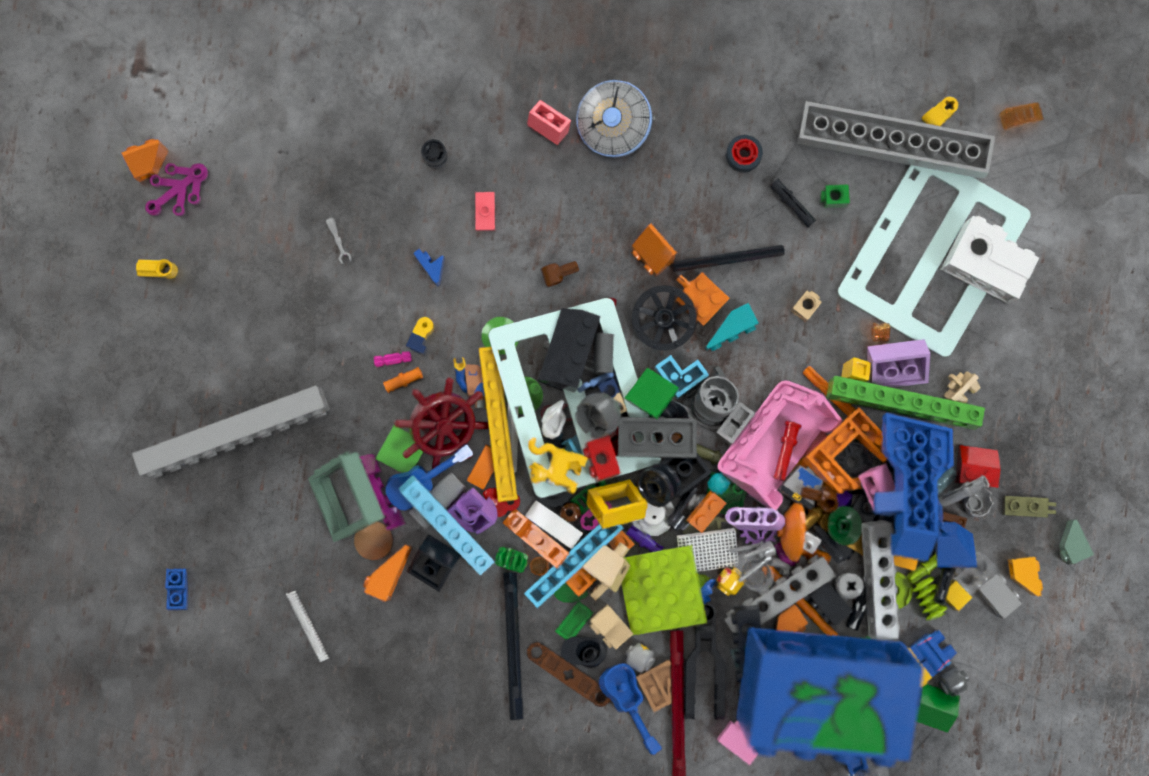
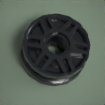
(859, 454)
(659, 485)

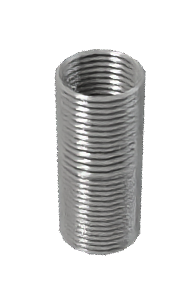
(445, 493)

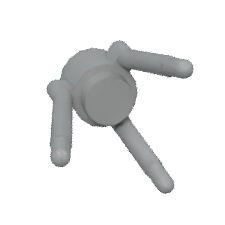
(763, 550)

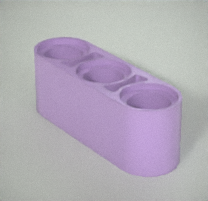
(763, 522)

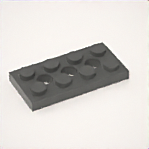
(666, 427)

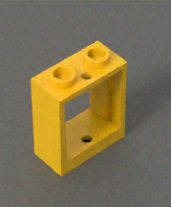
(611, 517)

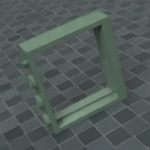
(329, 502)

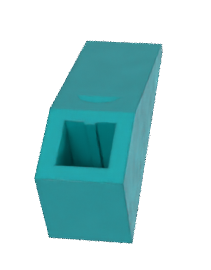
(737, 322)

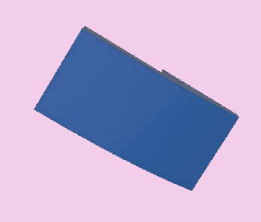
(177, 589)

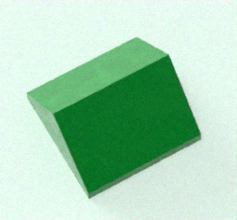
(937, 709)

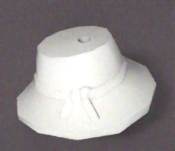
(657, 525)

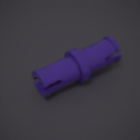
(643, 539)

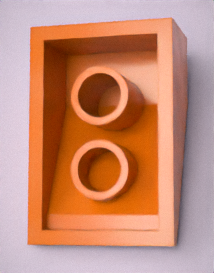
(653, 251)
(385, 578)

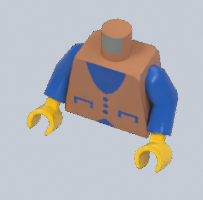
(470, 380)

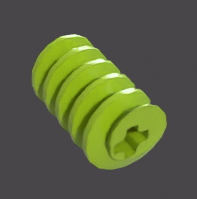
(927, 595)

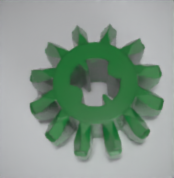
(511, 559)

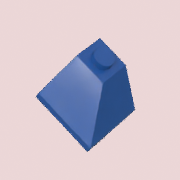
(955, 546)

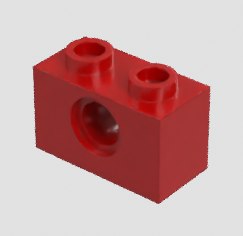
(601, 447)

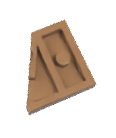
(657, 685)

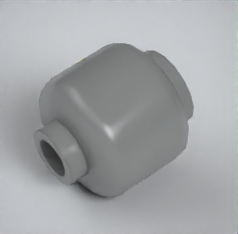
(640, 657)

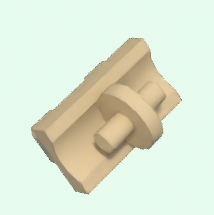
(960, 384)

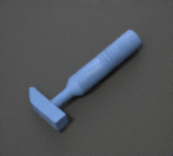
(596, 381)

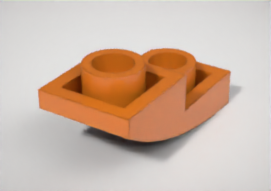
(482, 469)

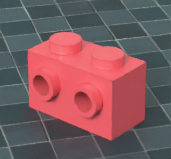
(548, 122)

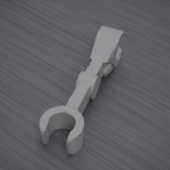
(333, 228)

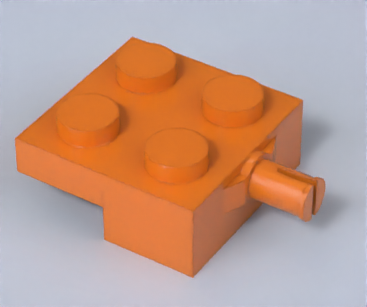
(705, 295)

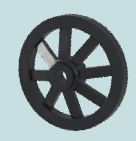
(659, 320)

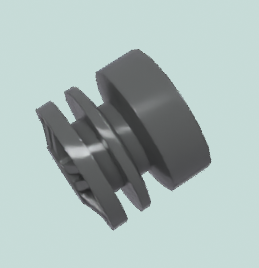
(716, 392)

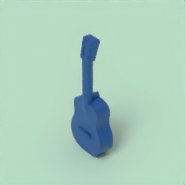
(423, 476)
(621, 687)

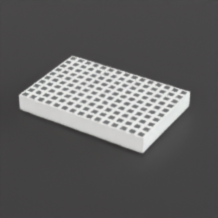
(711, 548)

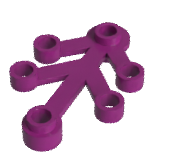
(178, 187)

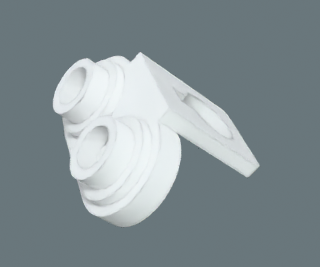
(553, 420)

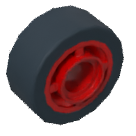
(740, 163)

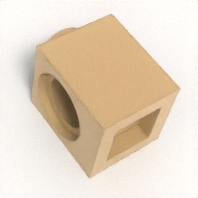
(803, 313)

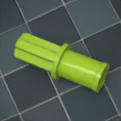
(922, 570)

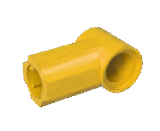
(155, 268)

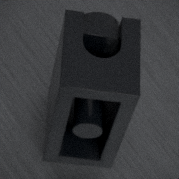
(830, 604)

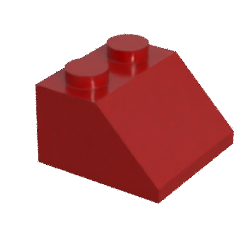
(978, 462)

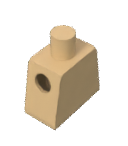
(609, 566)

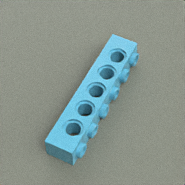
(446, 525)
(575, 560)

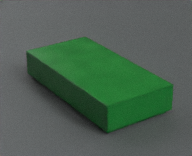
(574, 621)

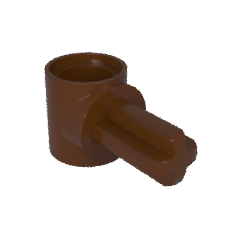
(554, 274)
(825, 497)

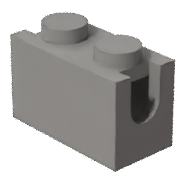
(999, 596)

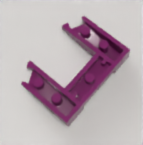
(393, 516)

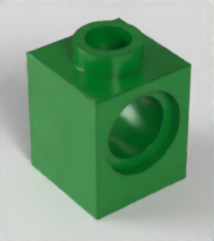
(841, 190)

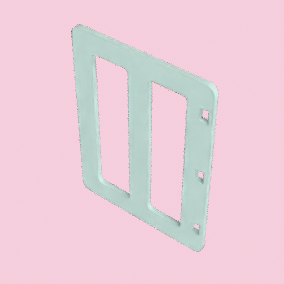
(900, 314)
(518, 395)

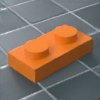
(706, 511)

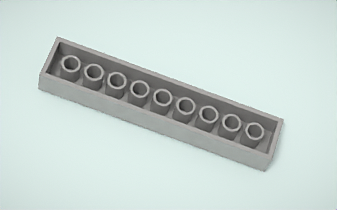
(896, 140)
(231, 432)

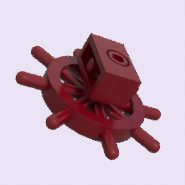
(437, 417)

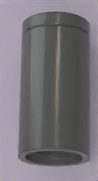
(603, 352)

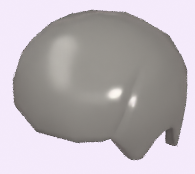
(979, 504)

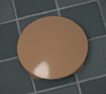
(373, 541)

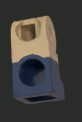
(611, 389)

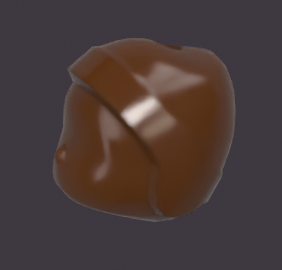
(566, 515)

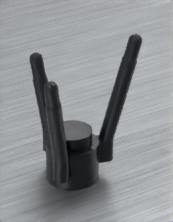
(676, 519)

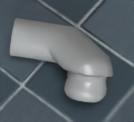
(784, 567)

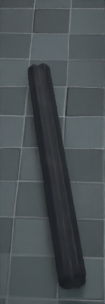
(728, 258)

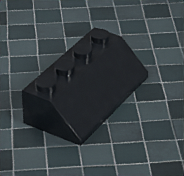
(569, 348)

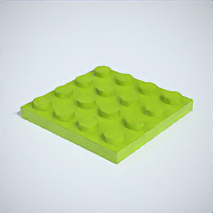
(663, 591)

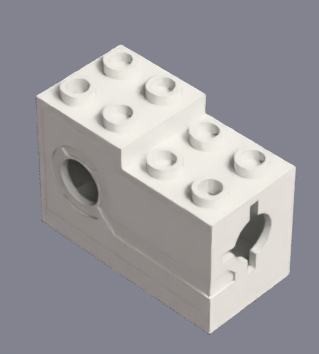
(988, 261)

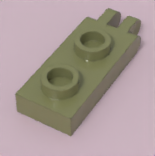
(1027, 506)

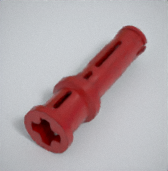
(788, 442)

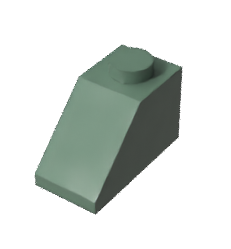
(1074, 544)

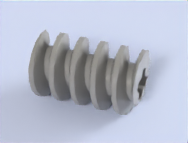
(855, 585)

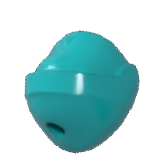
(718, 483)

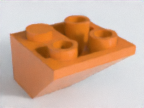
(145, 159)

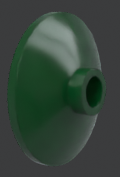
(851, 526)

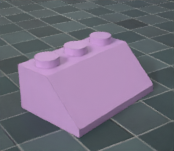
(899, 363)

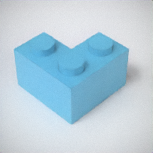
(684, 379)

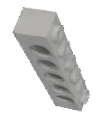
(873, 573)
(824, 574)

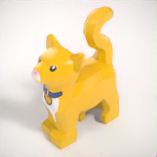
(560, 464)

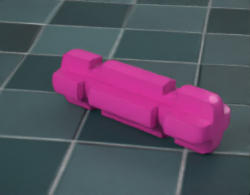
(394, 358)

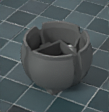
(598, 414)

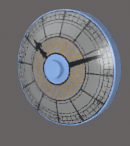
(614, 118)

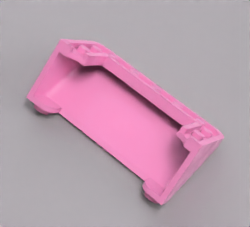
(756, 450)

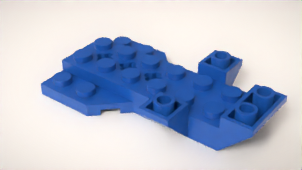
(920, 457)

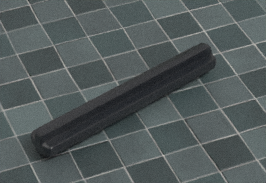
(827, 543)

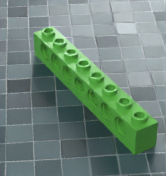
(905, 403)

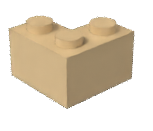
(610, 626)

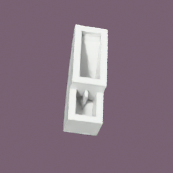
(553, 524)

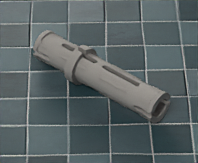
(967, 490)

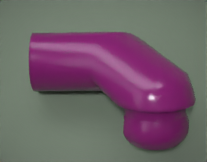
(782, 556)

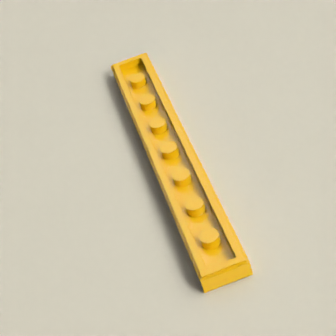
(498, 426)

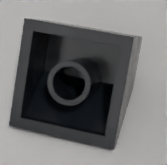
(433, 563)

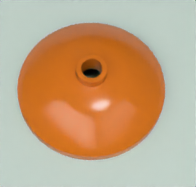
(793, 533)

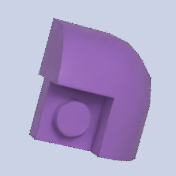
(473, 511)

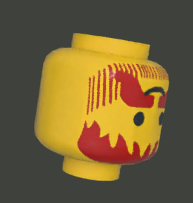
(728, 581)

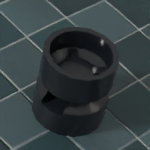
(434, 154)

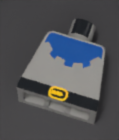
(796, 481)

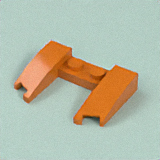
(821, 459)

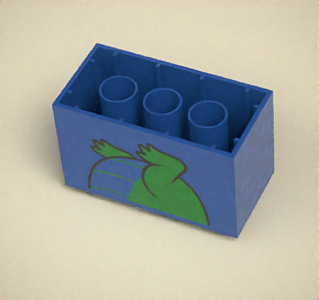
(829, 696)

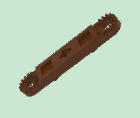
(557, 665)

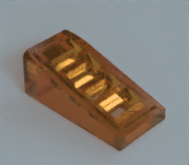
(1010, 120)

